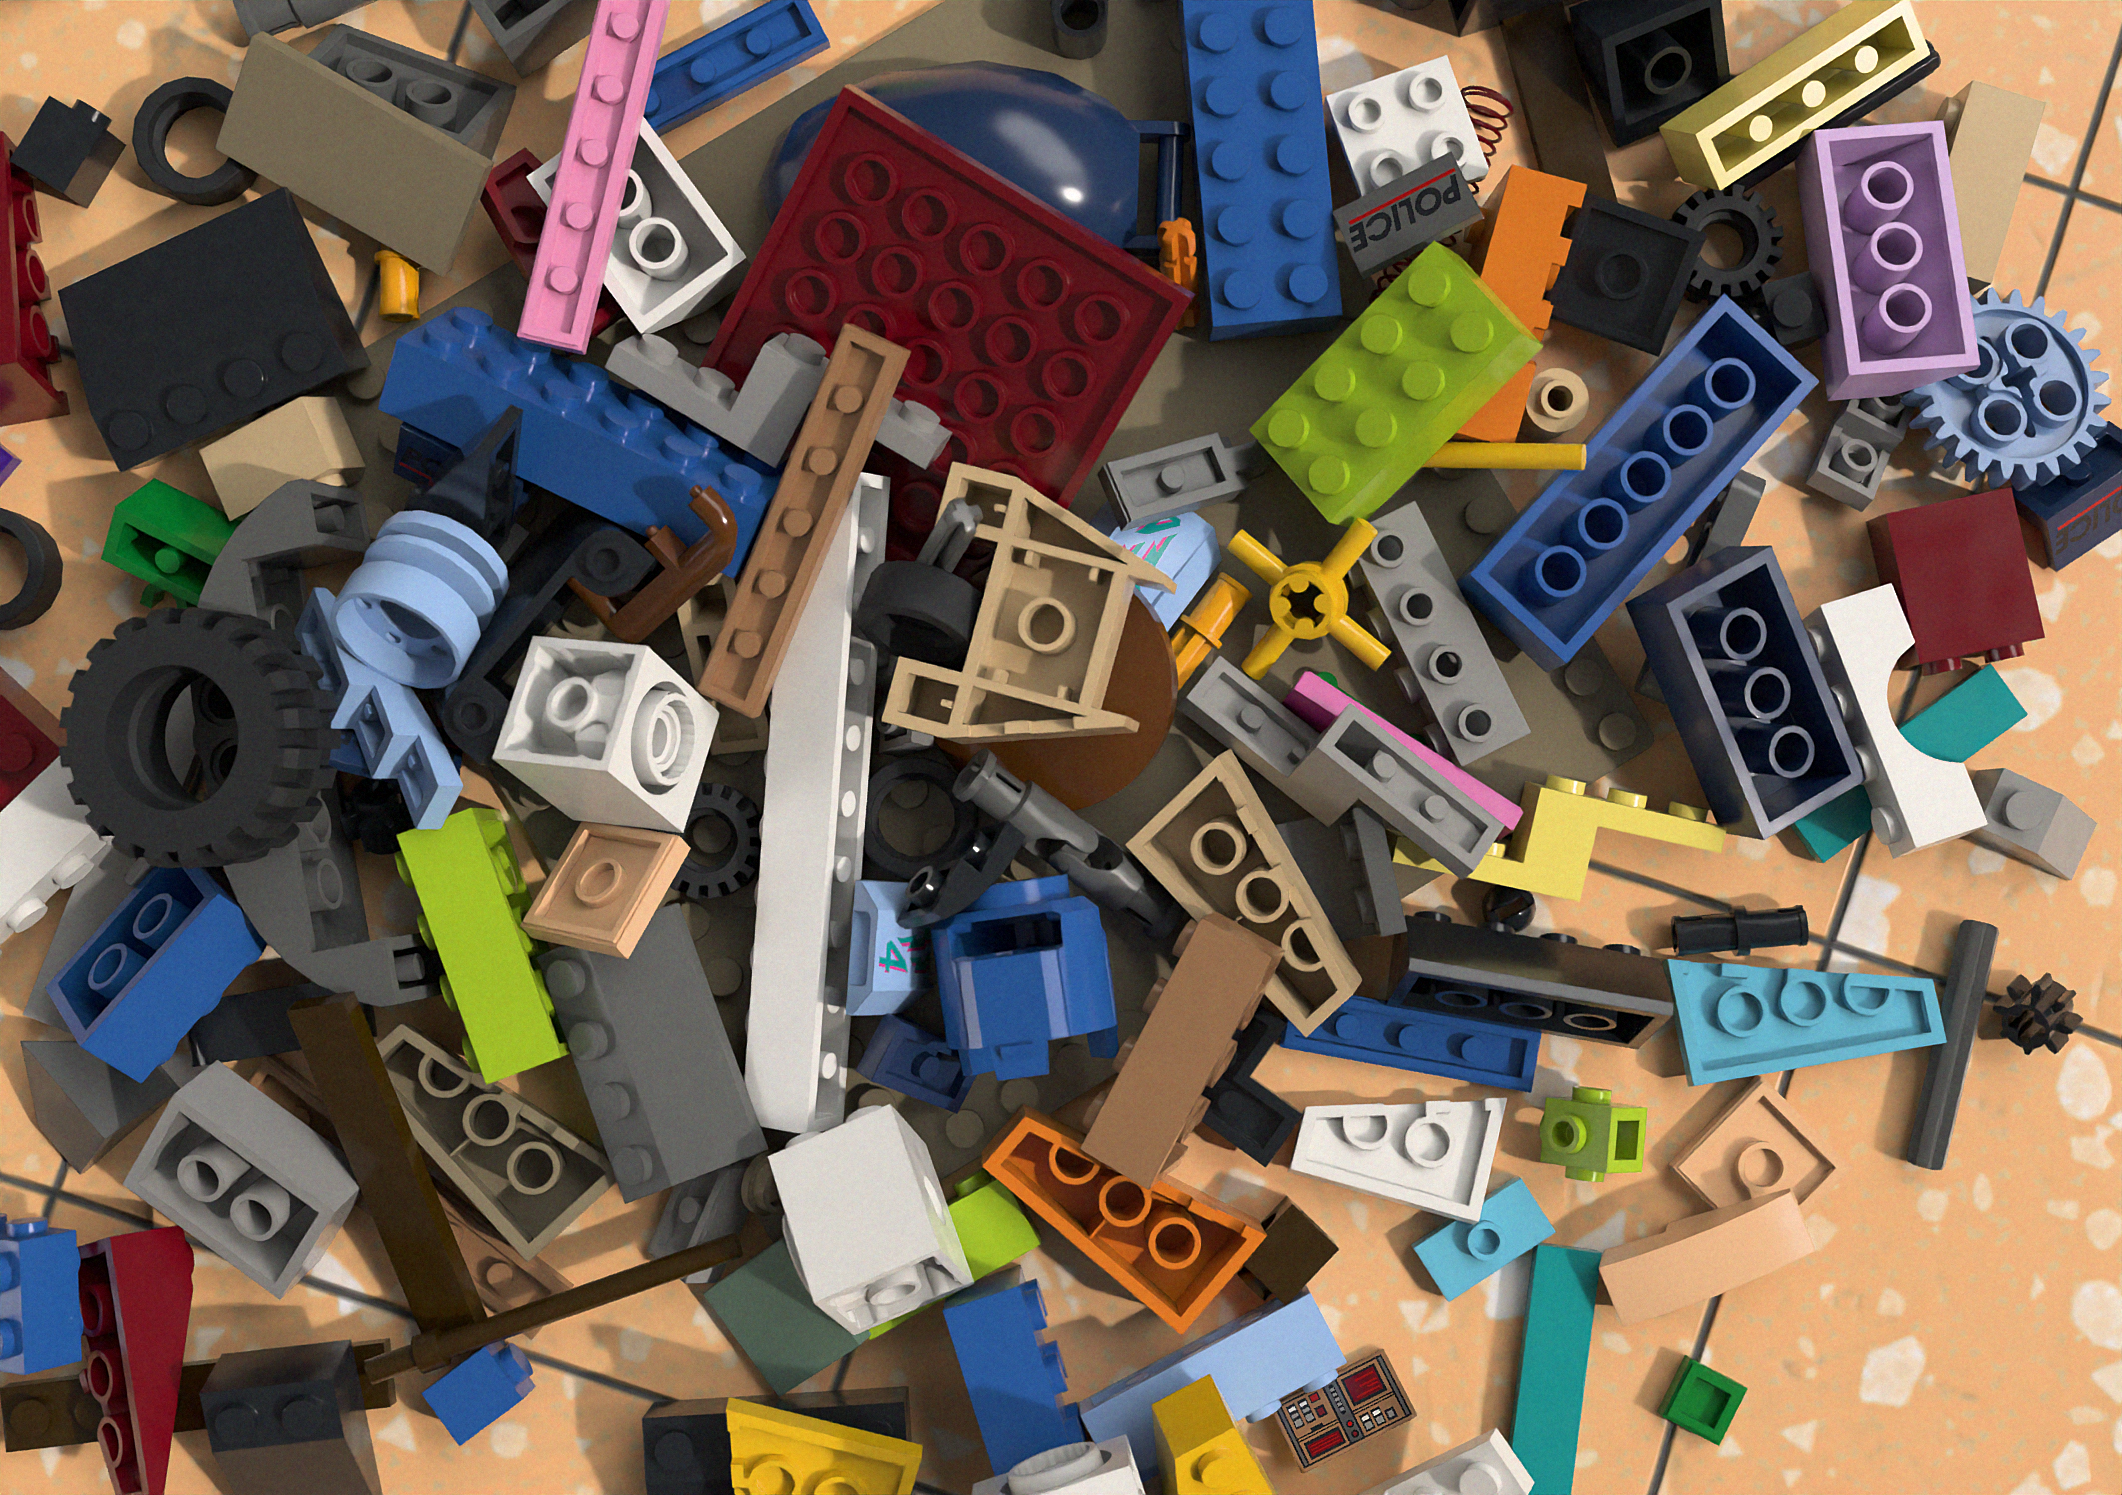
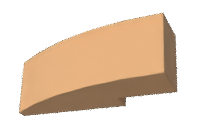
(1704, 1256)

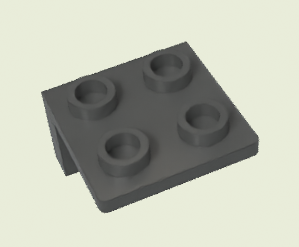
(1349, 871)

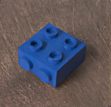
(38, 1296)

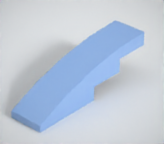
(386, 717)

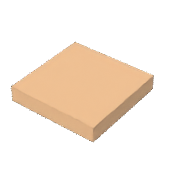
(605, 888)
(1759, 1149)

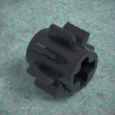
(376, 815)
(2037, 1013)

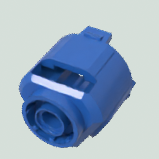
(1023, 972)

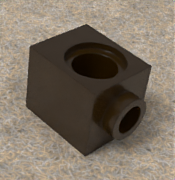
(1288, 1255)

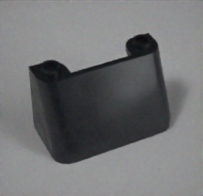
(573, 545)

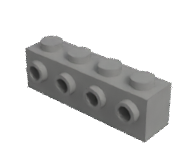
(1435, 640)

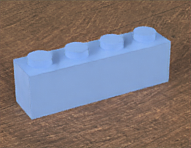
(1249, 1359)

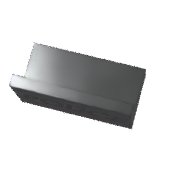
(1407, 215)

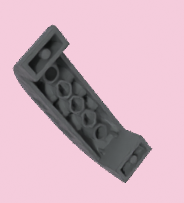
(309, 892)

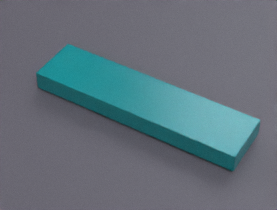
(1945, 729)
(1553, 1364)

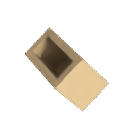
(288, 444)

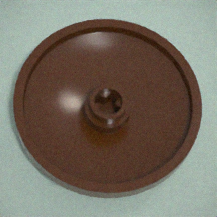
(1096, 767)

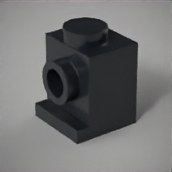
(1788, 311)

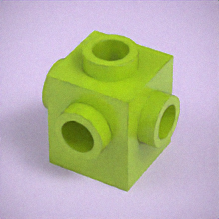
(1592, 1134)

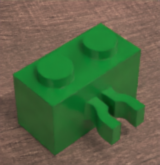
(167, 542)

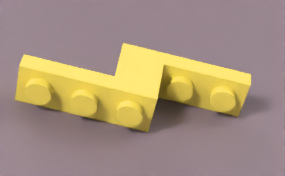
(1558, 833)

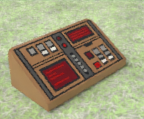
(1345, 1413)

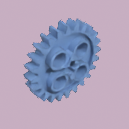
(2009, 395)

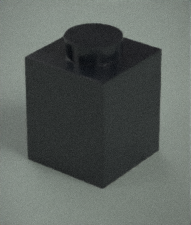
(69, 149)

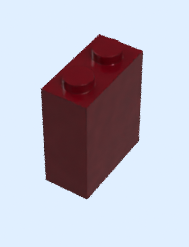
(1959, 579)

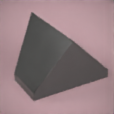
(87, 1102)

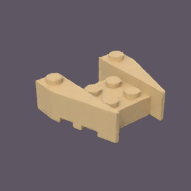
(1041, 629)

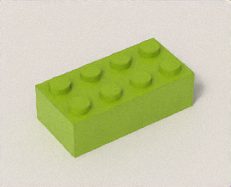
(1395, 386)
(473, 917)

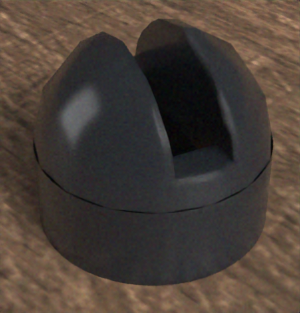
(1501, 896)

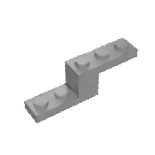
(772, 401)
(1342, 765)

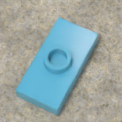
(1466, 1253)

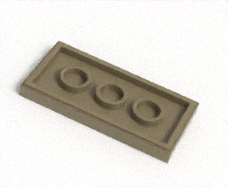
(352, 153)

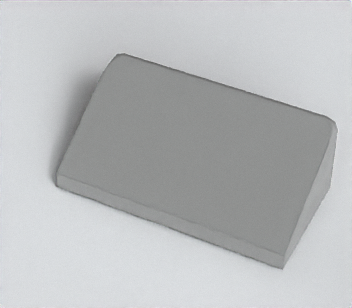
(702, 1212)

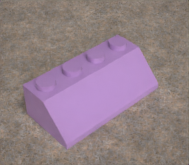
(1886, 258)

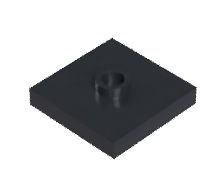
(1624, 273)

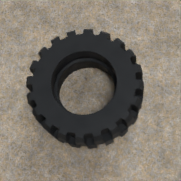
(121, 727)

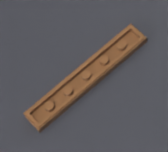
(802, 519)
(496, 1268)

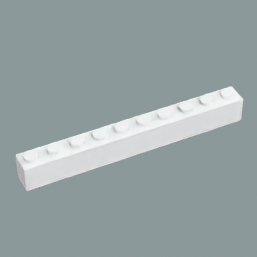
(815, 836)

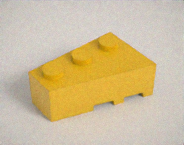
(1203, 1445)

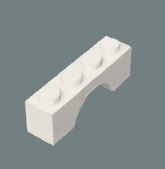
(1911, 794)

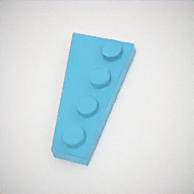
(1772, 1020)

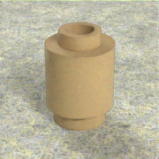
(1570, 395)

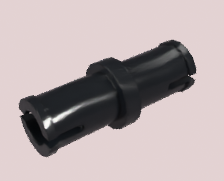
(1739, 930)

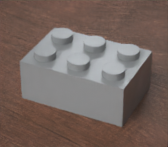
(245, 1178)

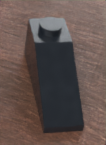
(477, 481)

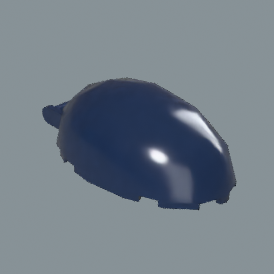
(1029, 129)

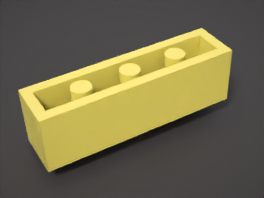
(1793, 91)

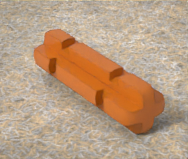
(1179, 264)

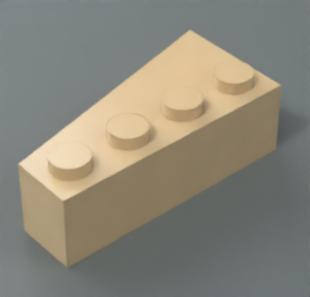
(1226, 856)

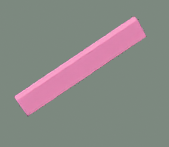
(592, 173)

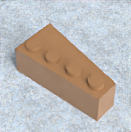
(1180, 1049)

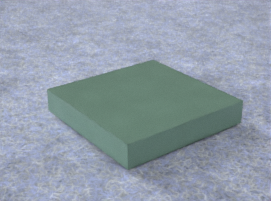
(778, 1320)

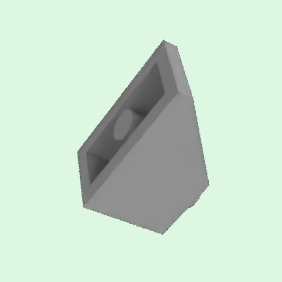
(2031, 822)

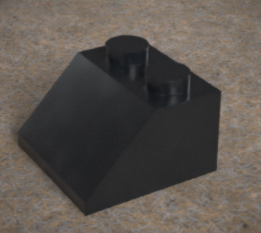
(1649, 59)

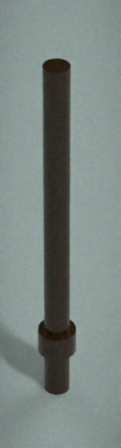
(436, 1348)

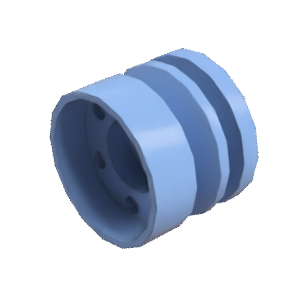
(420, 599)

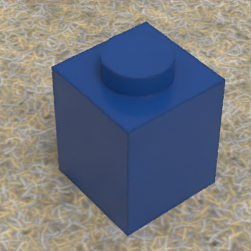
(480, 1389)

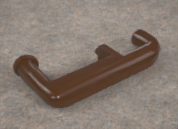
(684, 573)

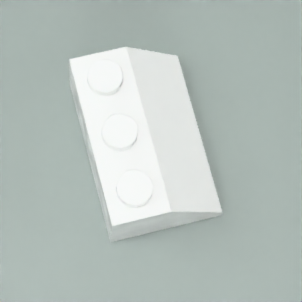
(668, 244)

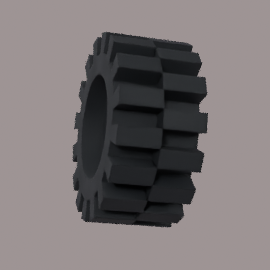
(1757, 236)
(744, 858)

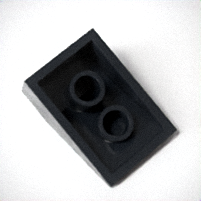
(291, 1421)

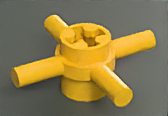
(1295, 620)

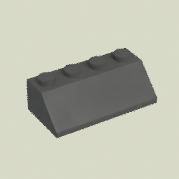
(653, 1058)

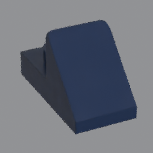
(915, 1062)

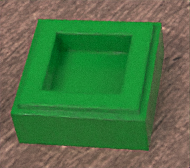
(1702, 1400)

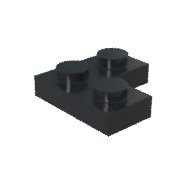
(1244, 1107)

